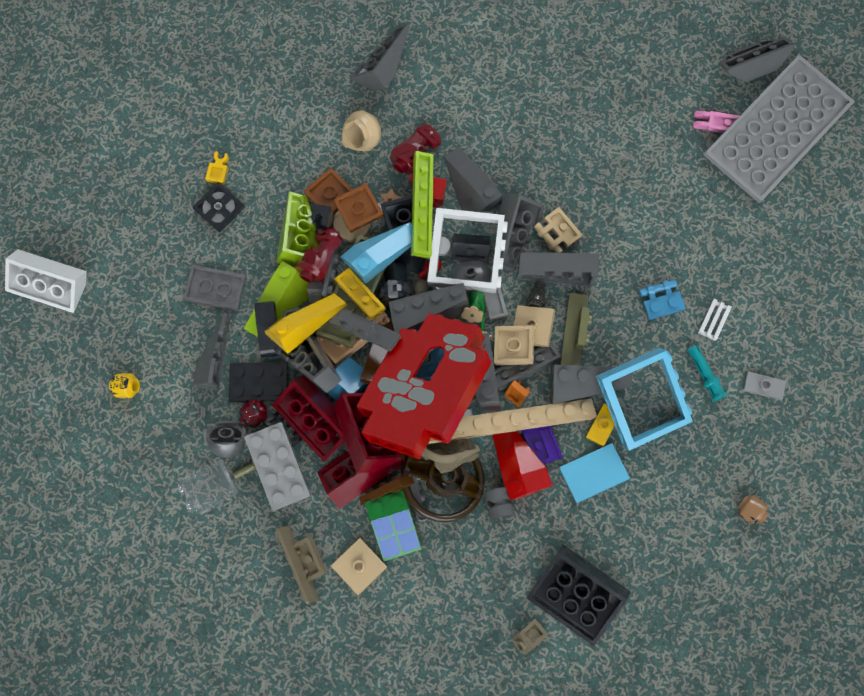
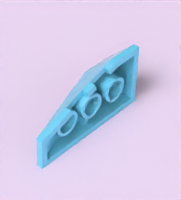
(376, 253)

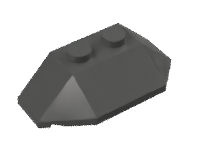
(757, 59)

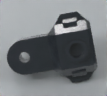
(395, 284)

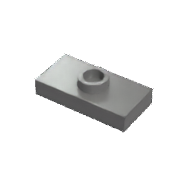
(764, 385)

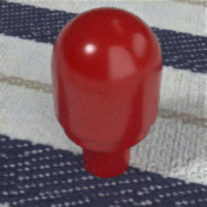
(424, 272)

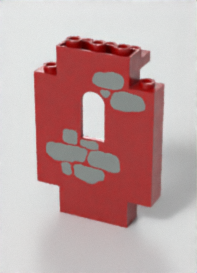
(410, 410)

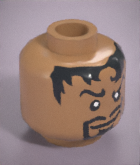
(753, 510)

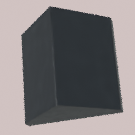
(397, 212)

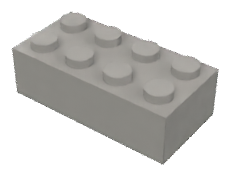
(277, 466)

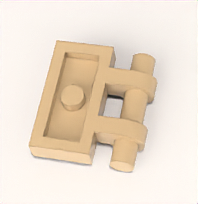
(562, 227)

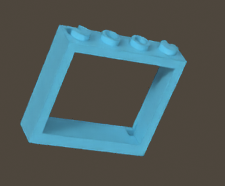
(605, 379)

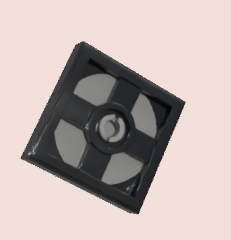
(218, 207)

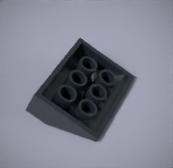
(579, 595)

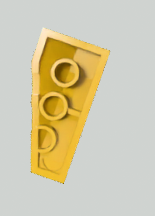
(298, 326)

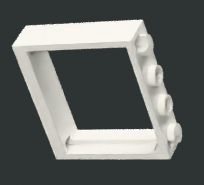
(435, 281)

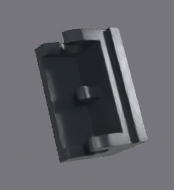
(323, 216)

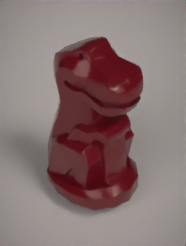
(403, 153)
(317, 259)

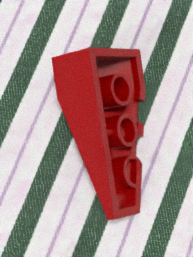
(519, 466)

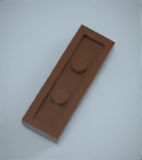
(398, 483)

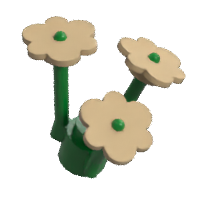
(473, 314)

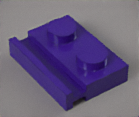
(543, 443)

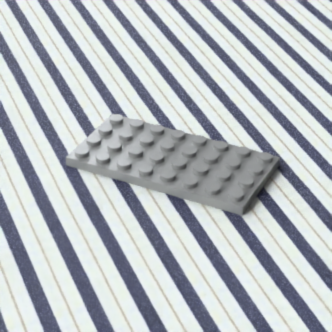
(779, 128)

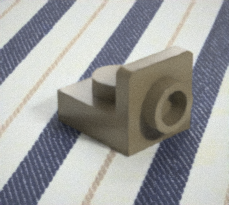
(529, 637)

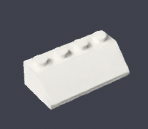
(44, 280)

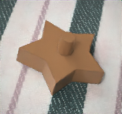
(389, 196)

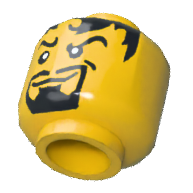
(124, 385)

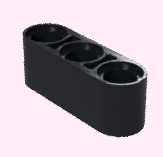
(265, 317)

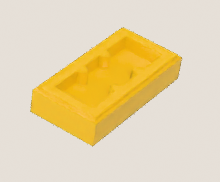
(601, 427)

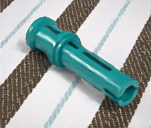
(711, 381)

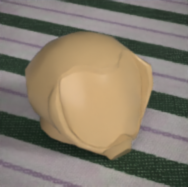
(361, 131)

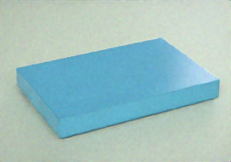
(594, 473)

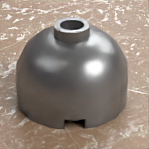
(226, 439)

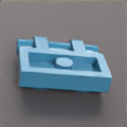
(663, 305)

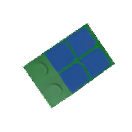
(393, 525)

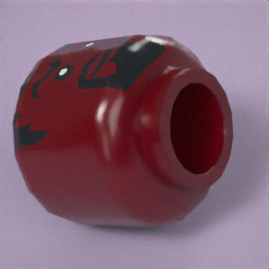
(253, 413)

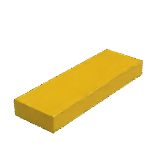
(360, 294)

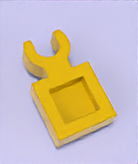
(217, 171)

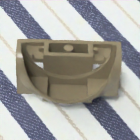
(446, 458)

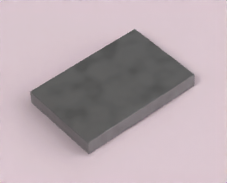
(214, 288)

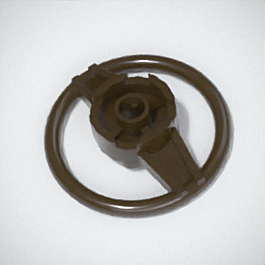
(459, 482)

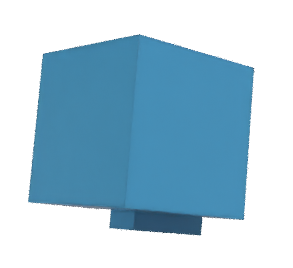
(350, 374)

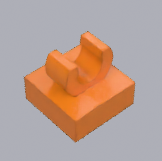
(517, 393)

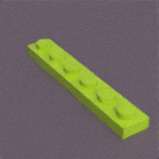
(422, 205)

